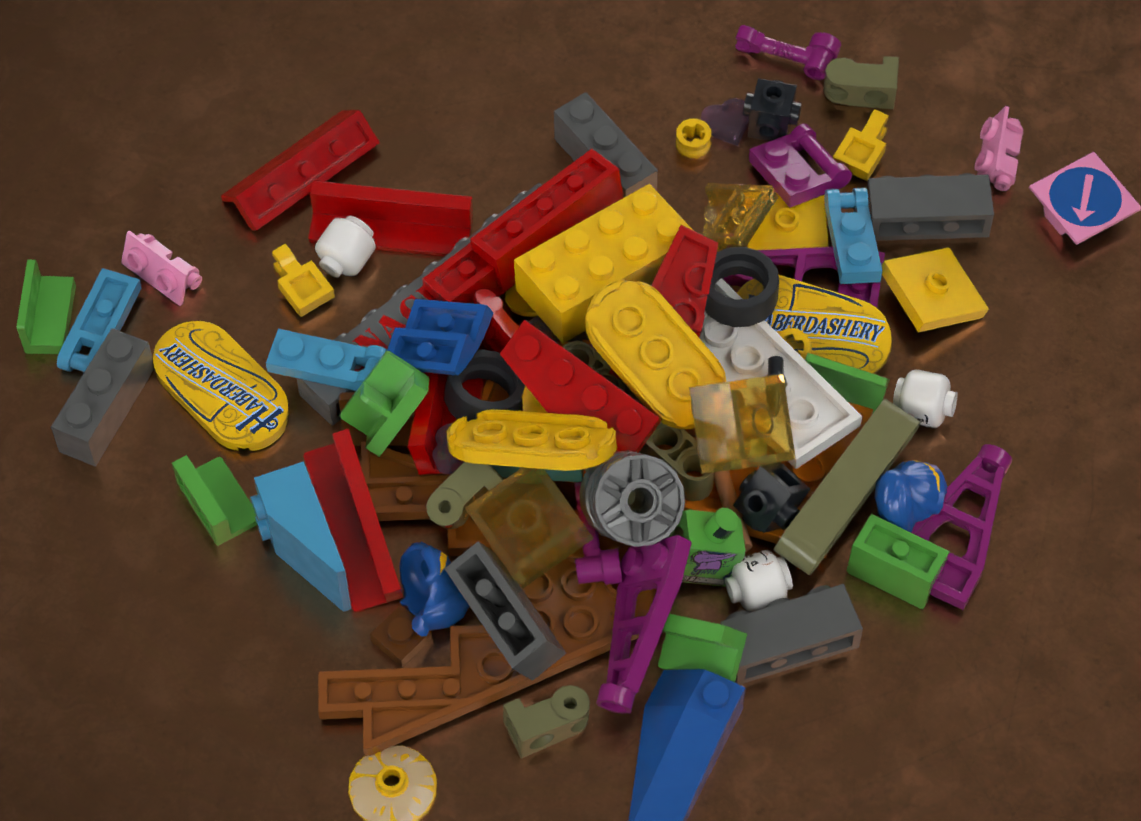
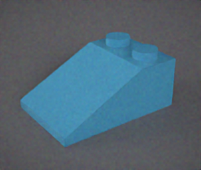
(298, 530)

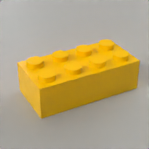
(612, 245)

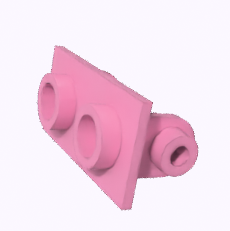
(1000, 137)
(152, 263)

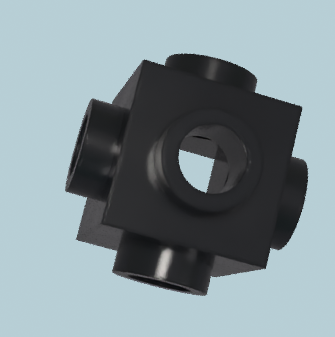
(771, 109)
(770, 497)

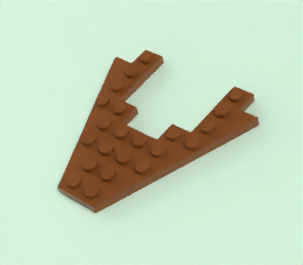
(414, 700)

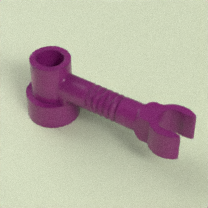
(816, 57)
(596, 564)

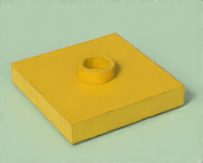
(792, 227)
(933, 289)

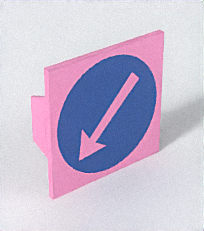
(1084, 198)

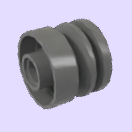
(656, 504)

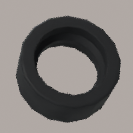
(743, 311)
(487, 366)

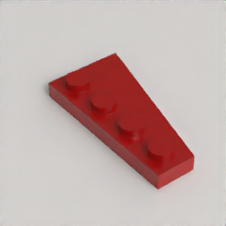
(687, 276)
(573, 388)

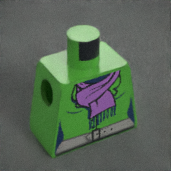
(714, 547)

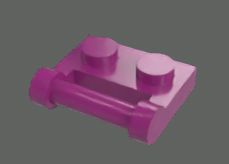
(791, 174)

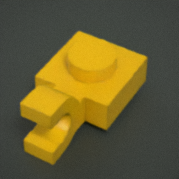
(864, 149)
(301, 285)

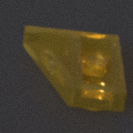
(736, 212)

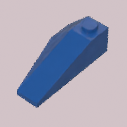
(681, 741)

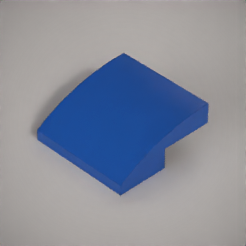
(441, 335)

